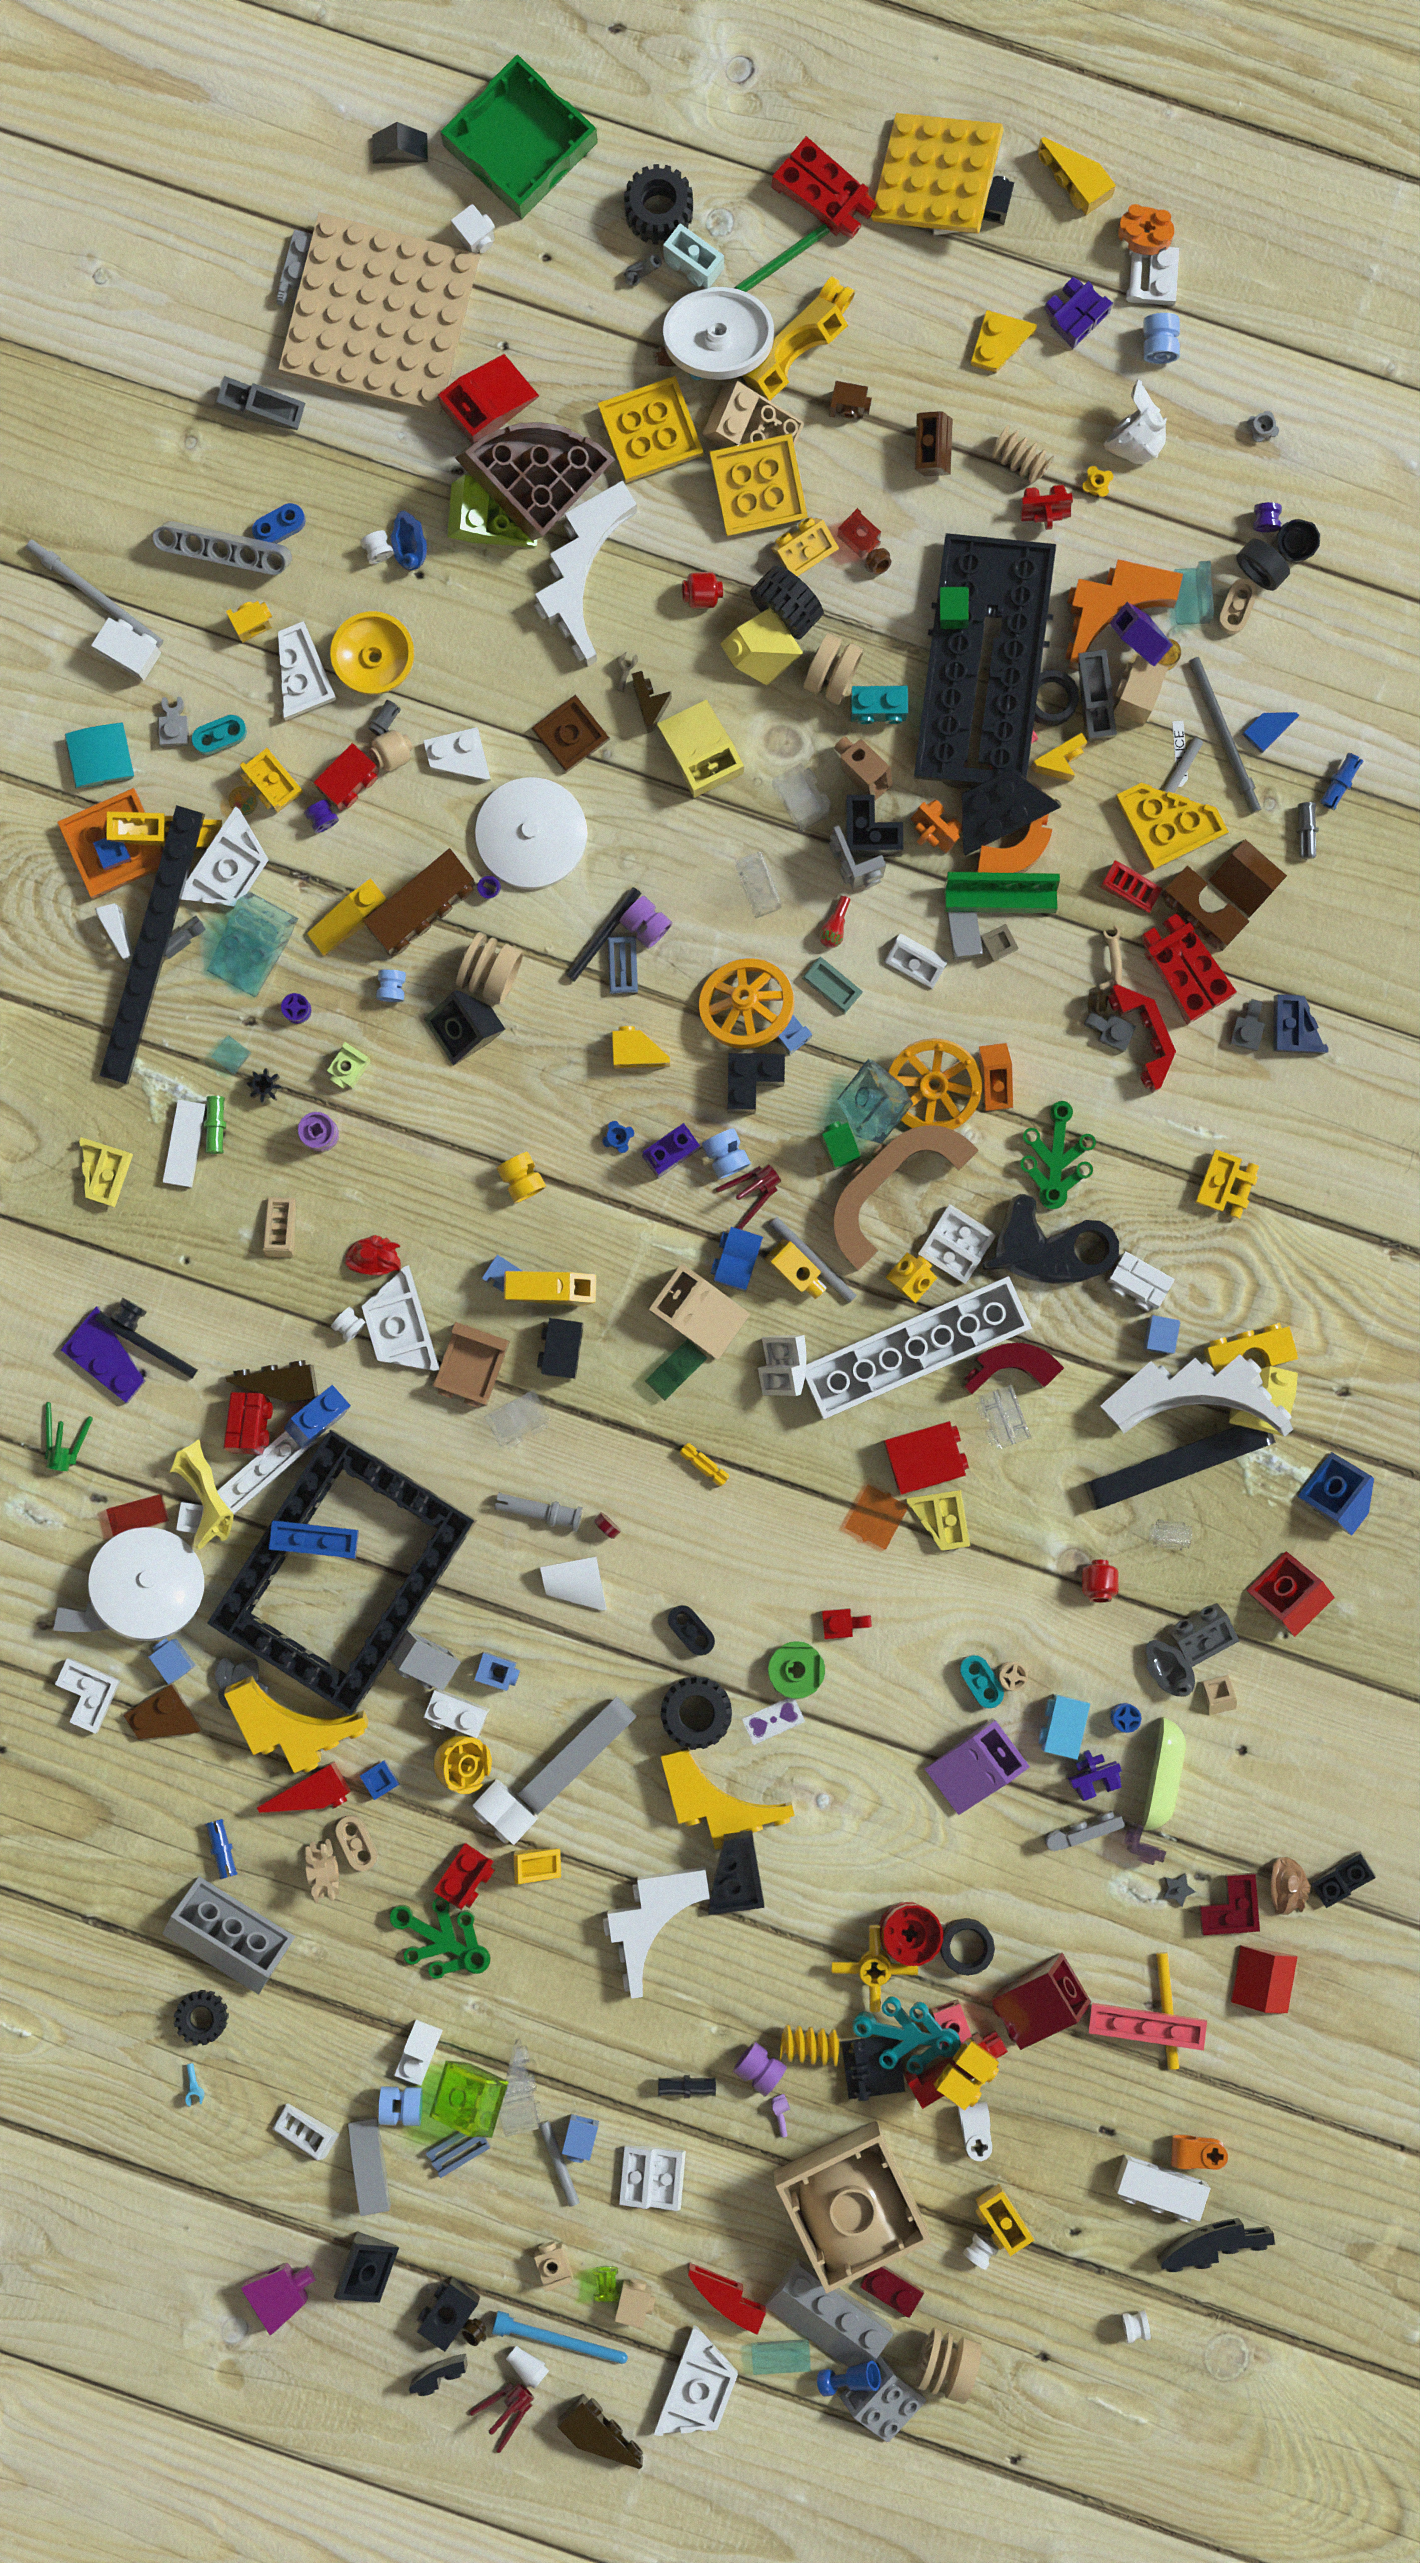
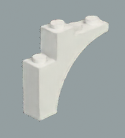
(637, 1926)

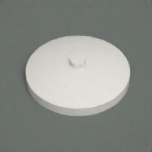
(718, 333)
(531, 833)
(146, 1584)

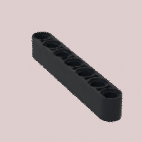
(1175, 1465)

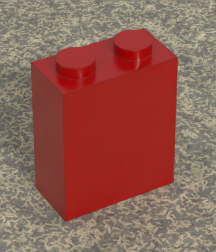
(926, 1457)

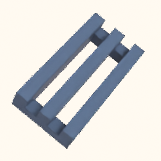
(624, 989)
(436, 2162)

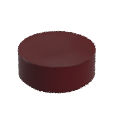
(606, 1525)

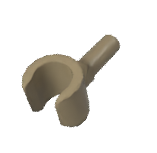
(625, 670)

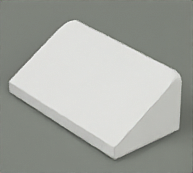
(916, 961)

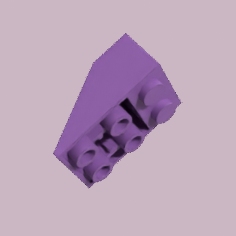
(977, 1767)

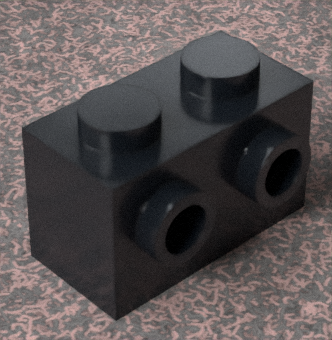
(561, 1348)

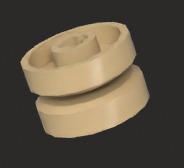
(830, 667)

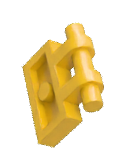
(1219, 1180)

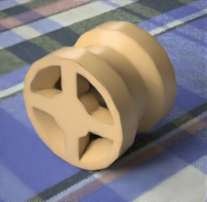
(1017, 1677)

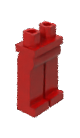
(823, 188)
(1187, 969)
(922, 2084)

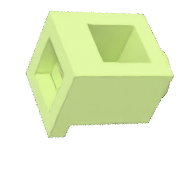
(358, 1061)

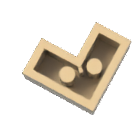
(1139, 693)

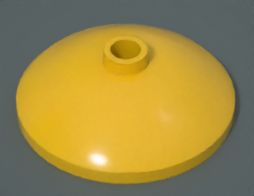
(369, 635)

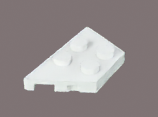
(228, 864)
(399, 1324)
(698, 2388)

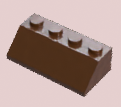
(420, 903)

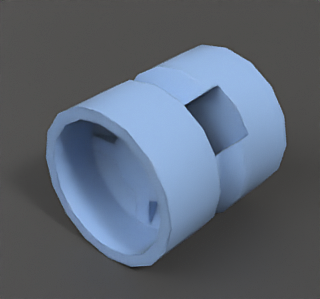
(1161, 335)
(726, 1153)
(411, 2106)

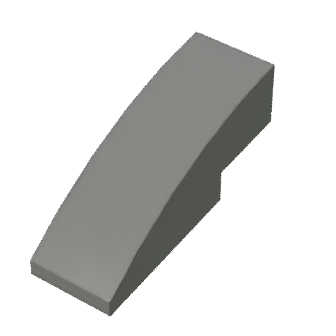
(78, 1620)
(369, 2167)

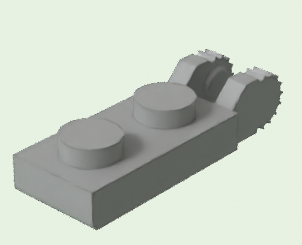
(294, 265)
(1084, 1832)

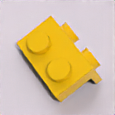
(271, 780)

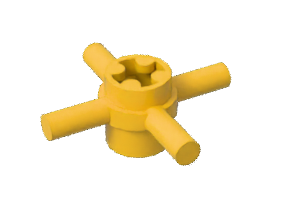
(874, 1979)

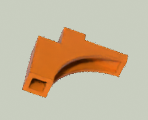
(1099, 603)

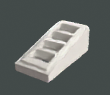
(114, 924)
(310, 2123)

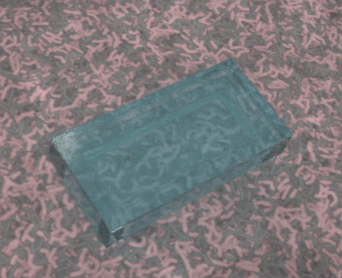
(781, 2357)

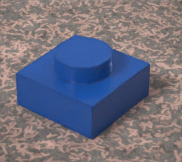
(111, 853)
(379, 1780)

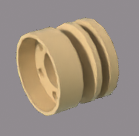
(489, 968)
(953, 2367)

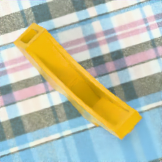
(300, 1736)
(697, 1797)

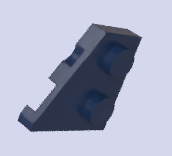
(1295, 1027)

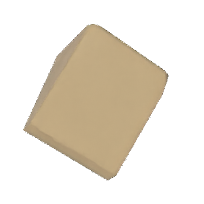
(1219, 1695)

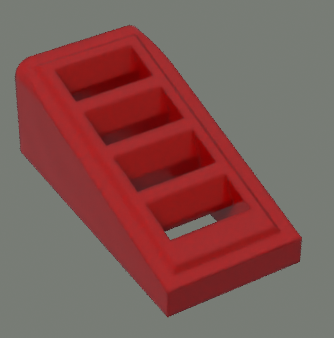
(1117, 890)

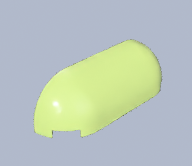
(1164, 1775)

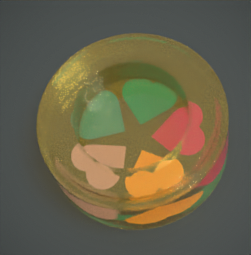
(244, 799)

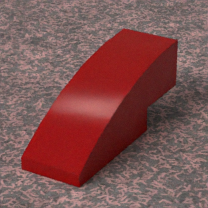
(727, 2298)

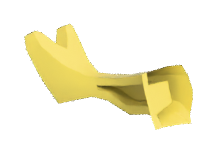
(216, 1515)

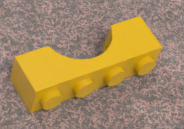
(812, 327)

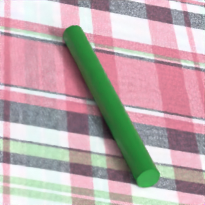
(783, 258)

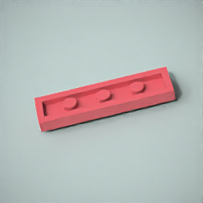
(1148, 2026)

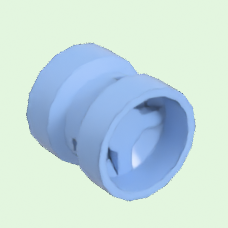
(391, 984)

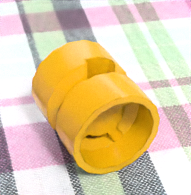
(521, 1177)

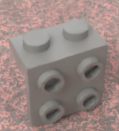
(864, 874)

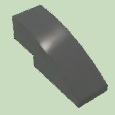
(258, 404)
(1096, 695)

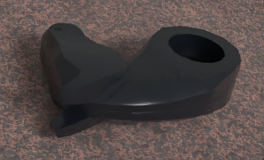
(1050, 1260)

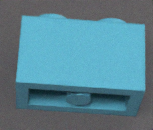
(1064, 1726)

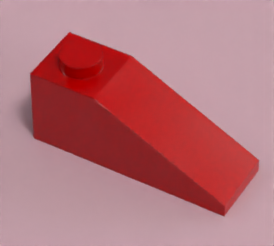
(314, 1792)

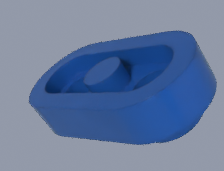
(280, 527)

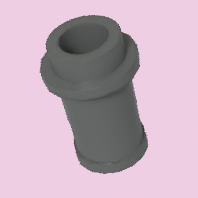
(384, 718)

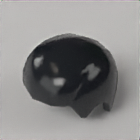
(1298, 540)

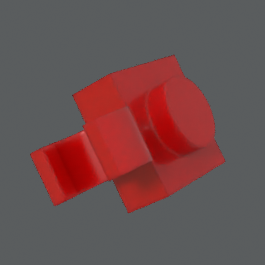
(839, 1623)

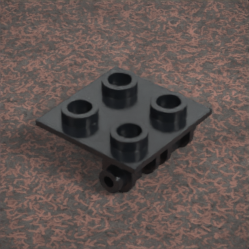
(864, 2072)

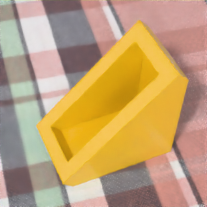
(536, 1865)

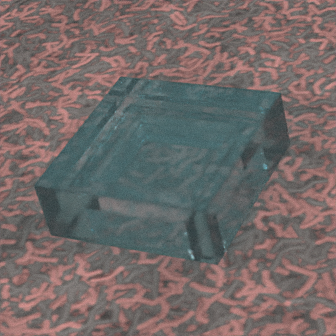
(231, 1054)

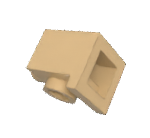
(553, 2253)

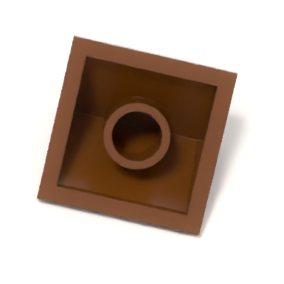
(1247, 878)

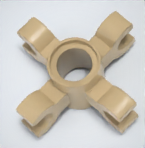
(322, 1871)

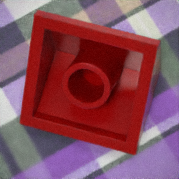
(1264, 1980)

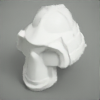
(1139, 434)

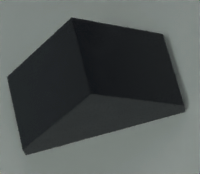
(400, 145)

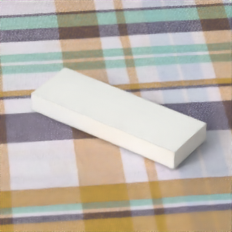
(185, 1143)

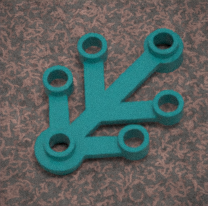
(909, 2034)

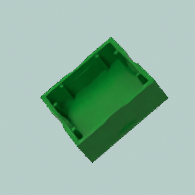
(519, 137)

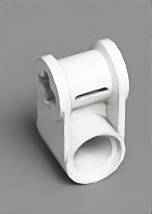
(975, 2126)

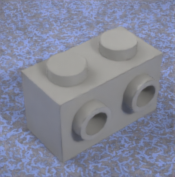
(424, 1660)

